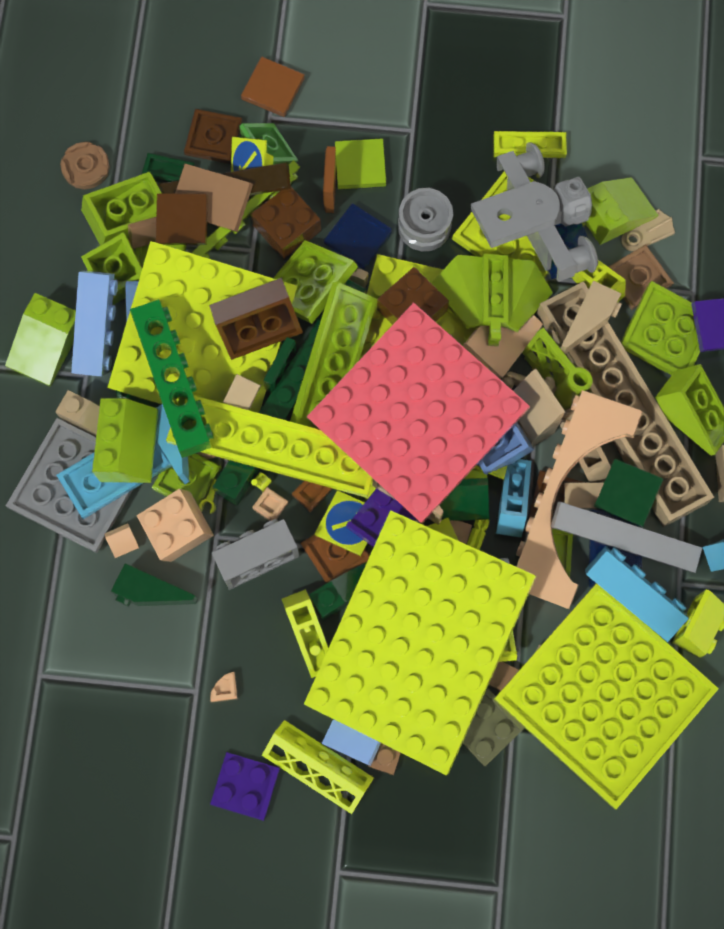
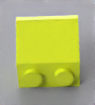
(704, 621)

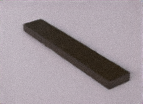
(264, 179)

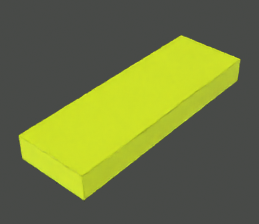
(549, 143)

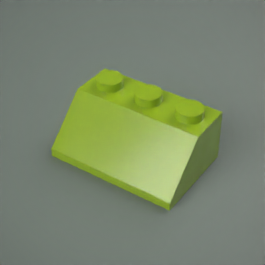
(125, 441)

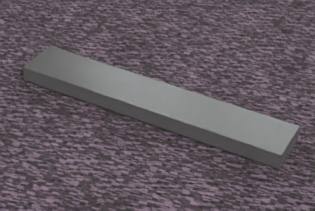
(626, 537)

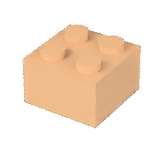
(175, 525)

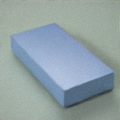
(351, 742)

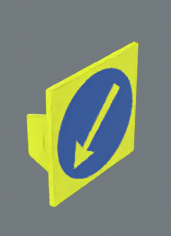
(249, 154)
(333, 525)

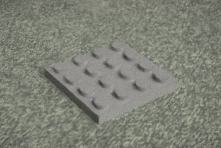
(46, 502)

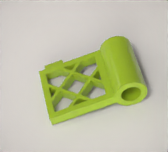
(569, 380)

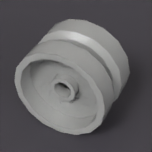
(425, 219)

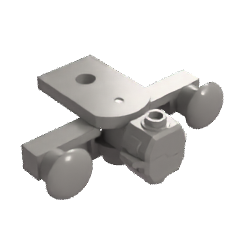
(535, 211)

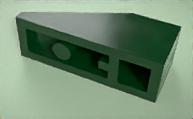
(146, 590)
(336, 593)

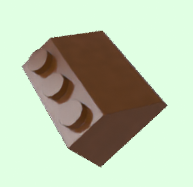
(255, 318)

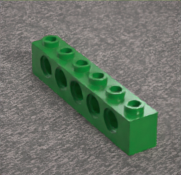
(145, 319)

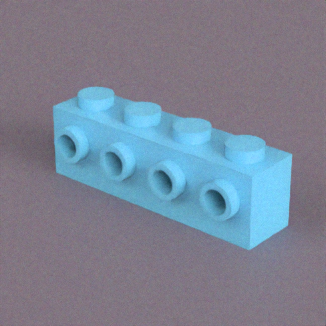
(637, 593)

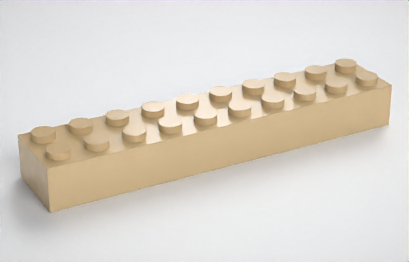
(617, 379)

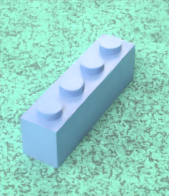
(93, 323)

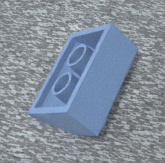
(507, 451)

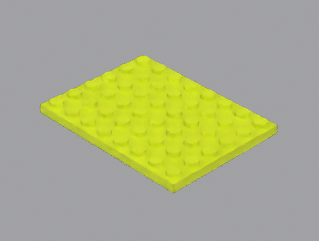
(419, 641)

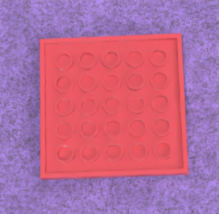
(418, 412)

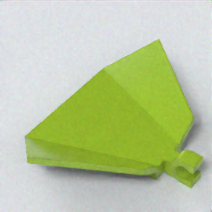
(493, 292)

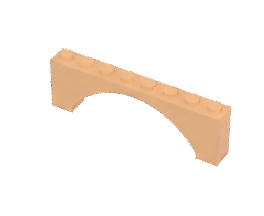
(592, 425)

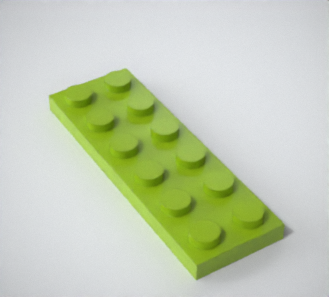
(335, 347)

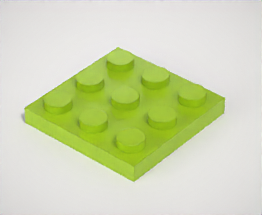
(313, 272)
(663, 330)

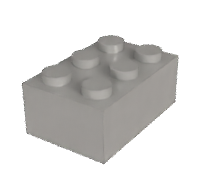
(255, 553)

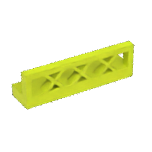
(320, 762)

